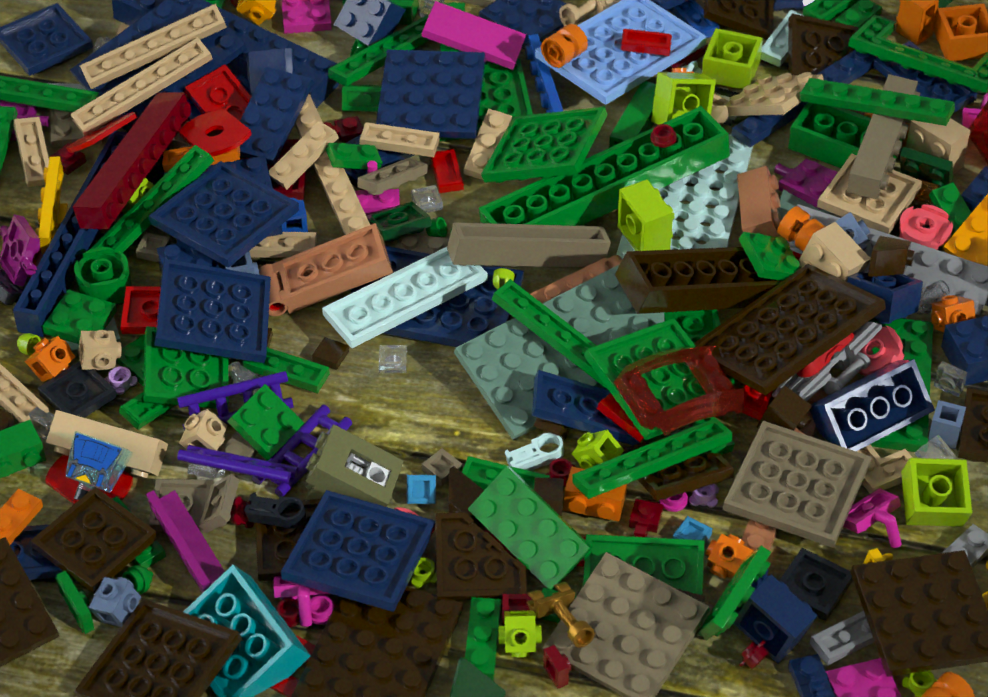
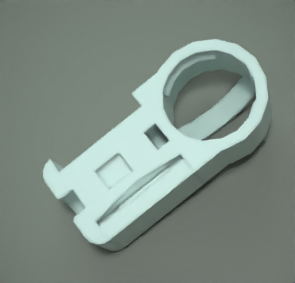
(531, 457)

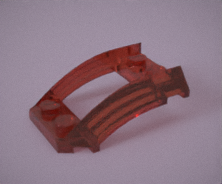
(717, 401)

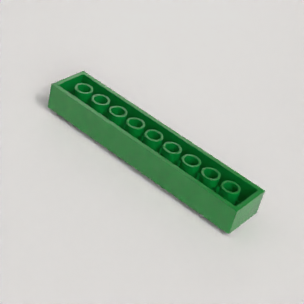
(596, 187)

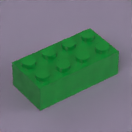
(828, 133)

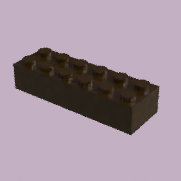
(690, 279)

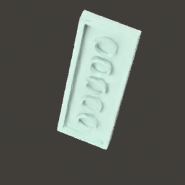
(401, 297)

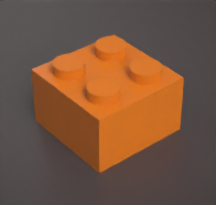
(962, 31)

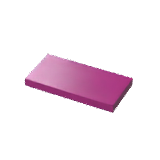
(473, 34)

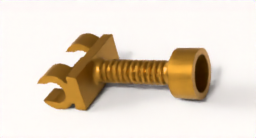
(579, 631)

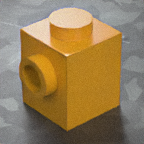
(257, 10)

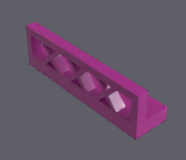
(186, 538)

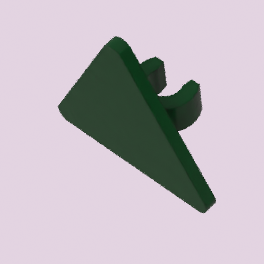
(473, 683)

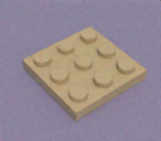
(769, 95)
(878, 213)

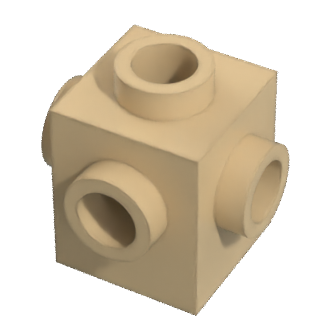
(98, 350)
(204, 431)

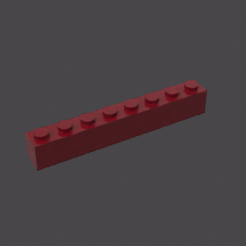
(131, 161)

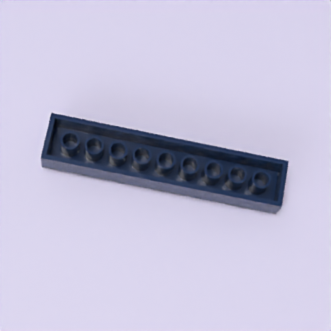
(255, 39)

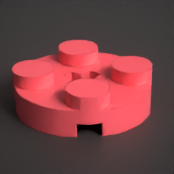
(914, 220)
(890, 350)

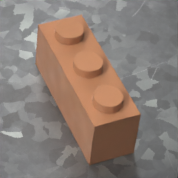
(759, 202)

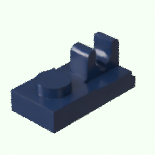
(810, 677)

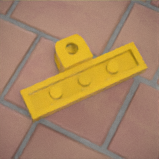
(51, 210)

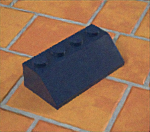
(873, 406)

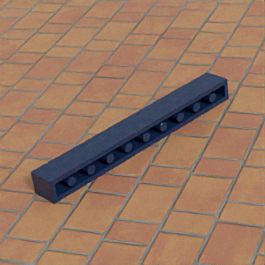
(56, 268)

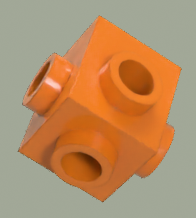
(951, 310)
(50, 358)
(726, 546)

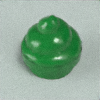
(140, 577)

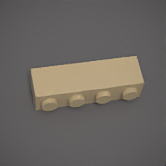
(147, 451)

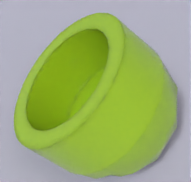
(501, 276)
(27, 342)

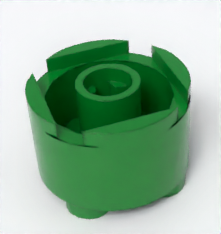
(103, 274)

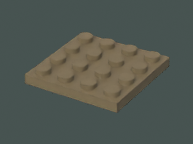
(797, 483)
(637, 628)

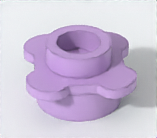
(121, 379)
(705, 496)

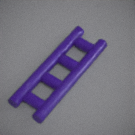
(245, 387)
(302, 435)
(237, 463)

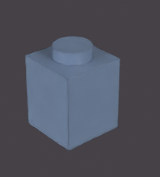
(947, 422)

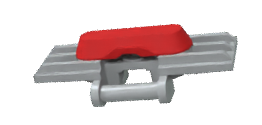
(842, 356)

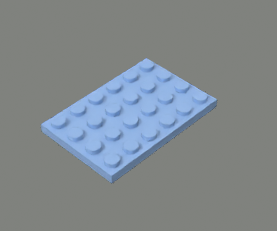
(607, 70)

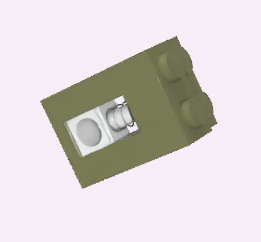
(351, 468)

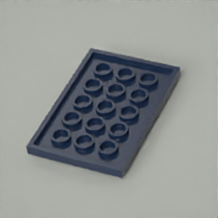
(222, 45)
(457, 318)

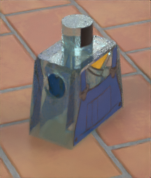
(95, 463)

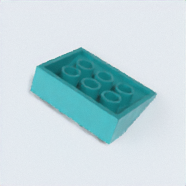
(268, 645)

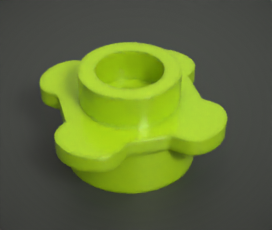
(424, 566)
(925, 677)

